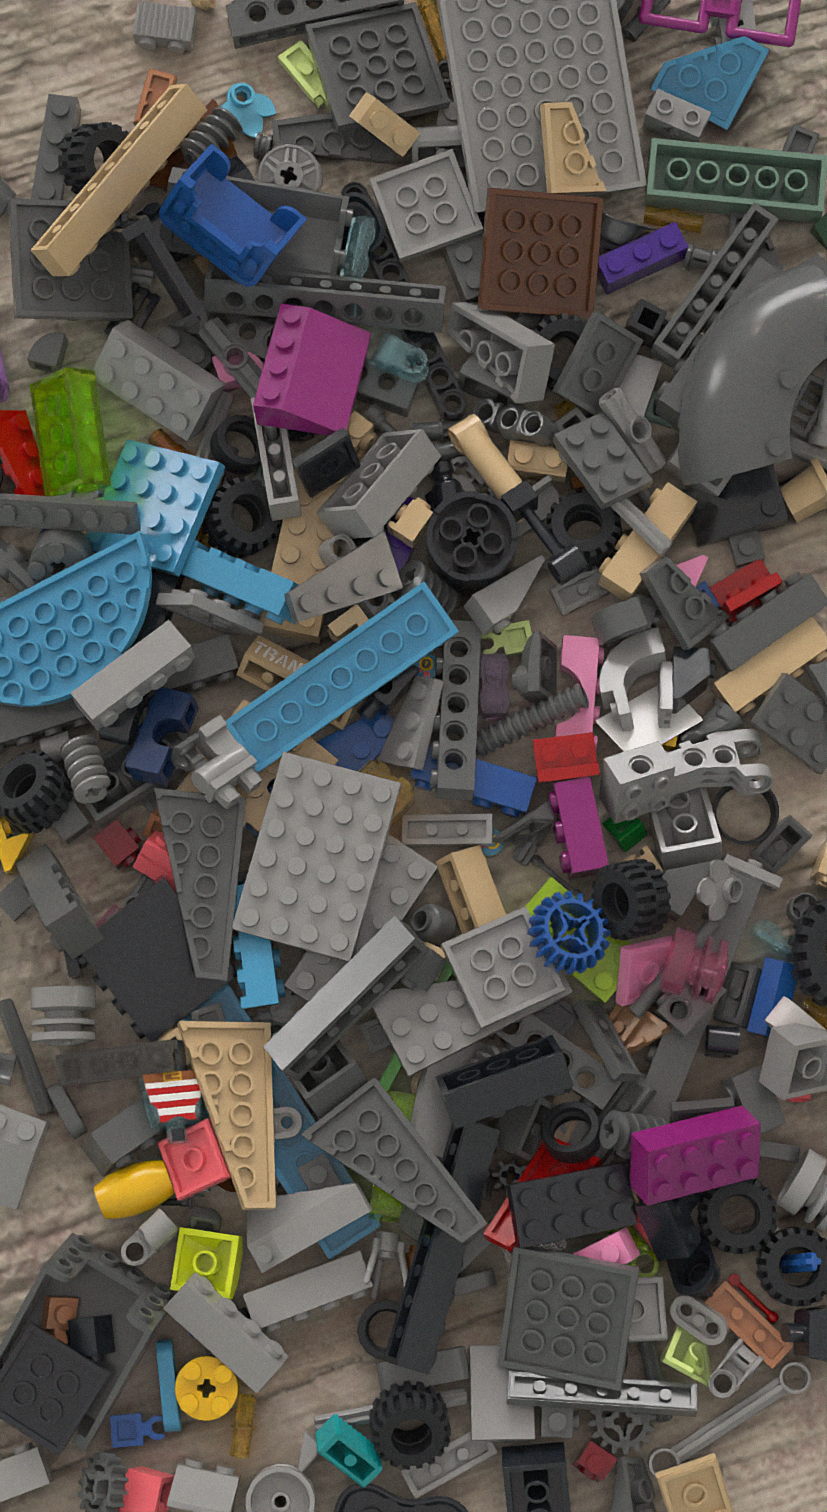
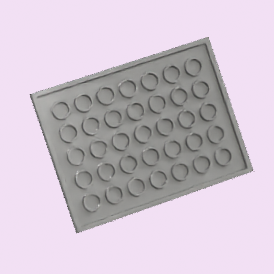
(530, 53)

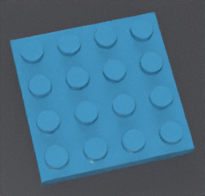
(170, 498)

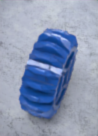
(557, 910)

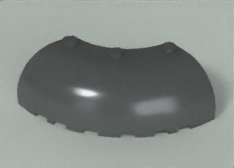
(750, 375)

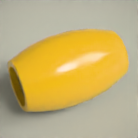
(134, 1189)

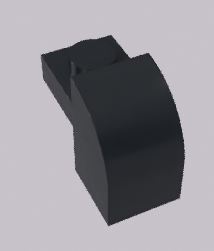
(646, 322)

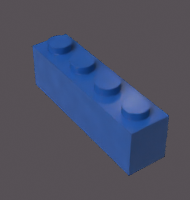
(492, 787)

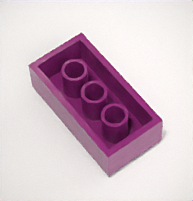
(695, 1155)

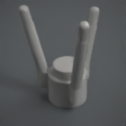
(385, 1248)

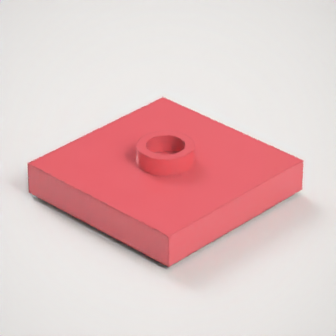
(196, 1163)

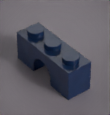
(167, 713)

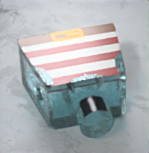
(171, 1102)

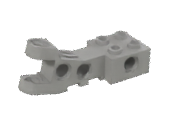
(648, 776)

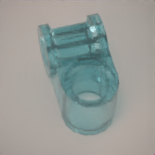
(396, 357)

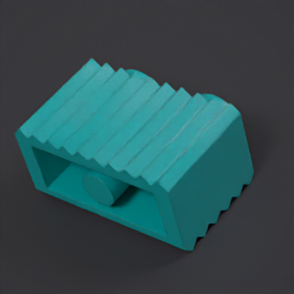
(348, 1450)

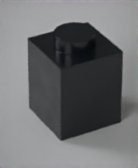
(92, 1336)

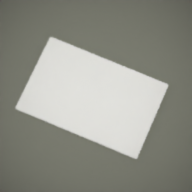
(645, 722)

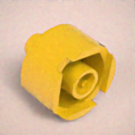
(193, 1399)

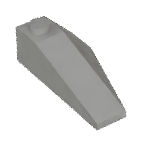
(302, 1221)

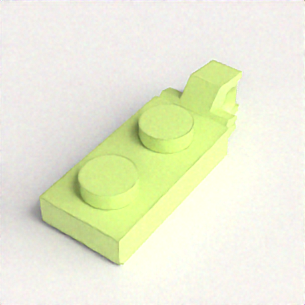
(301, 67)

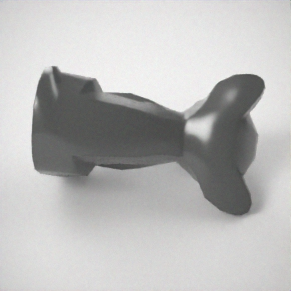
(719, 718)

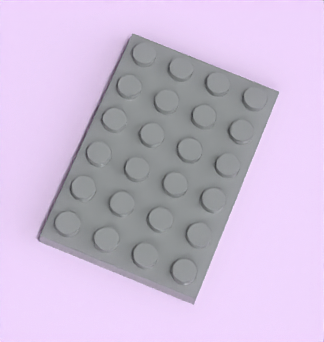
(317, 856)

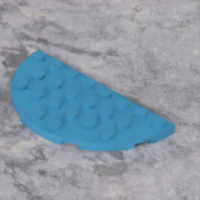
(73, 624)

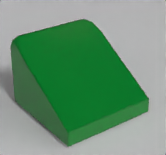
(626, 833)

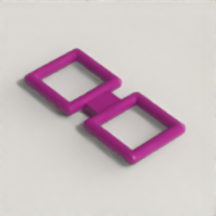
(724, 9)

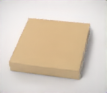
(694, 1487)

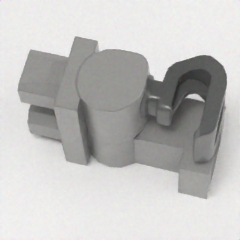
(227, 764)

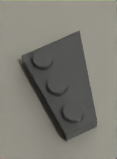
(683, 606)

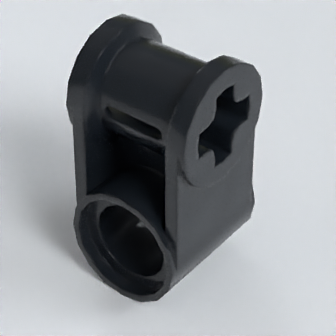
(722, 1041)

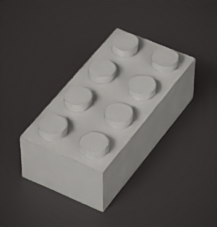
(157, 380)
(380, 485)

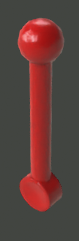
(734, 1280)

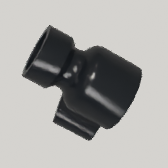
(444, 484)

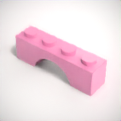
(580, 661)

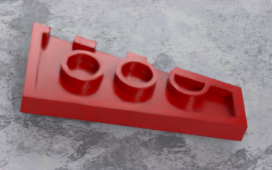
(20, 453)
(542, 1165)

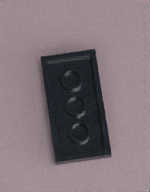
(571, 1204)

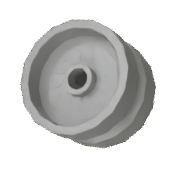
(281, 1480)

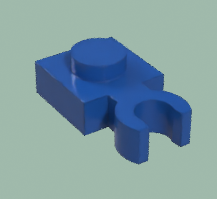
(130, 1429)

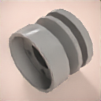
(290, 156)
(63, 1014)
(807, 1187)

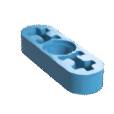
(167, 1379)

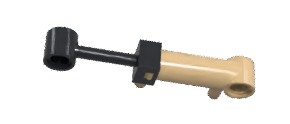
(473, 440)

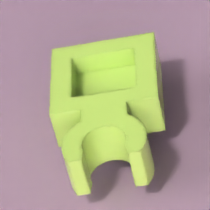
(510, 639)

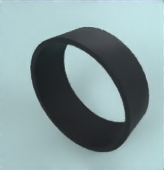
(774, 809)

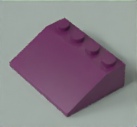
(310, 372)

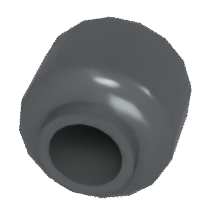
(433, 924)

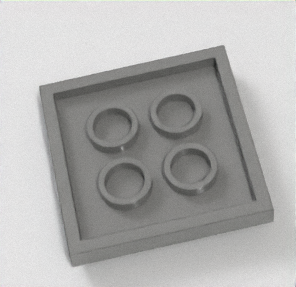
(426, 205)
(501, 969)

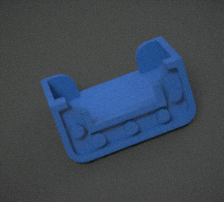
(227, 222)

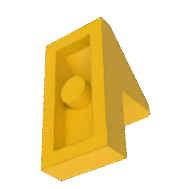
(12, 848)

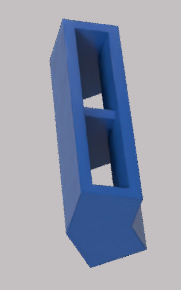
(773, 985)

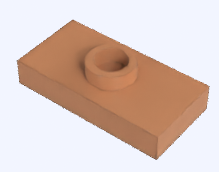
(155, 85)

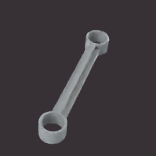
(732, 1417)

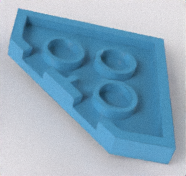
(714, 77)

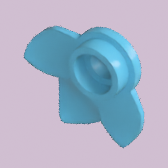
(250, 112)

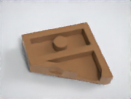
(634, 1031)

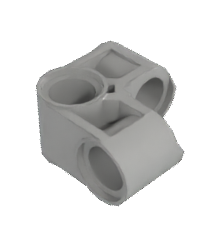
(152, 1236)

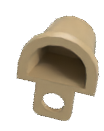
(806, 492)

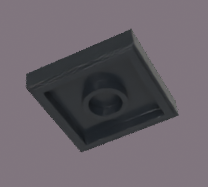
(326, 462)

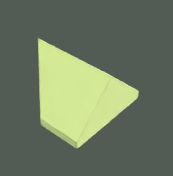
(687, 1355)

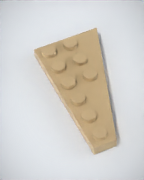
(238, 1095)

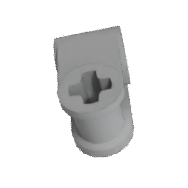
(735, 1368)

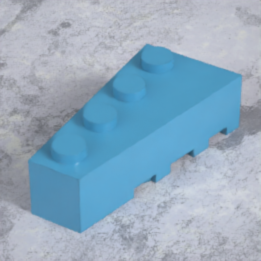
(239, 582)
(257, 968)

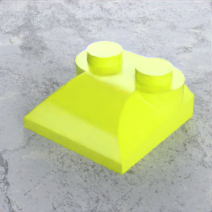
(210, 1256)

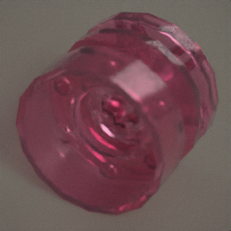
(694, 965)

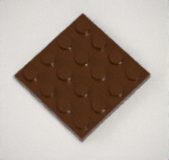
(540, 252)

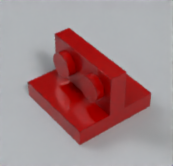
(744, 588)
(565, 757)

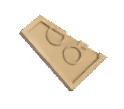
(566, 156)

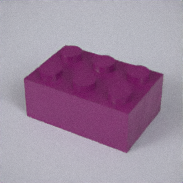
(578, 828)

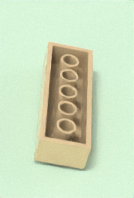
(299, 558)

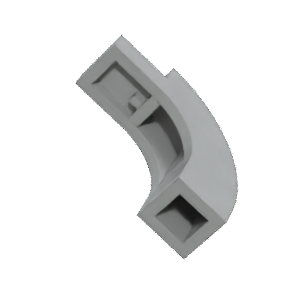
(624, 665)

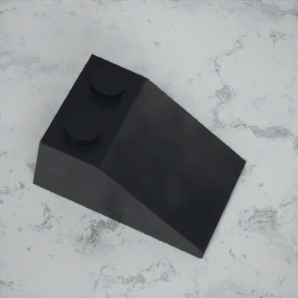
(745, 505)
(536, 1478)

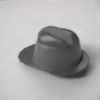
(619, 232)

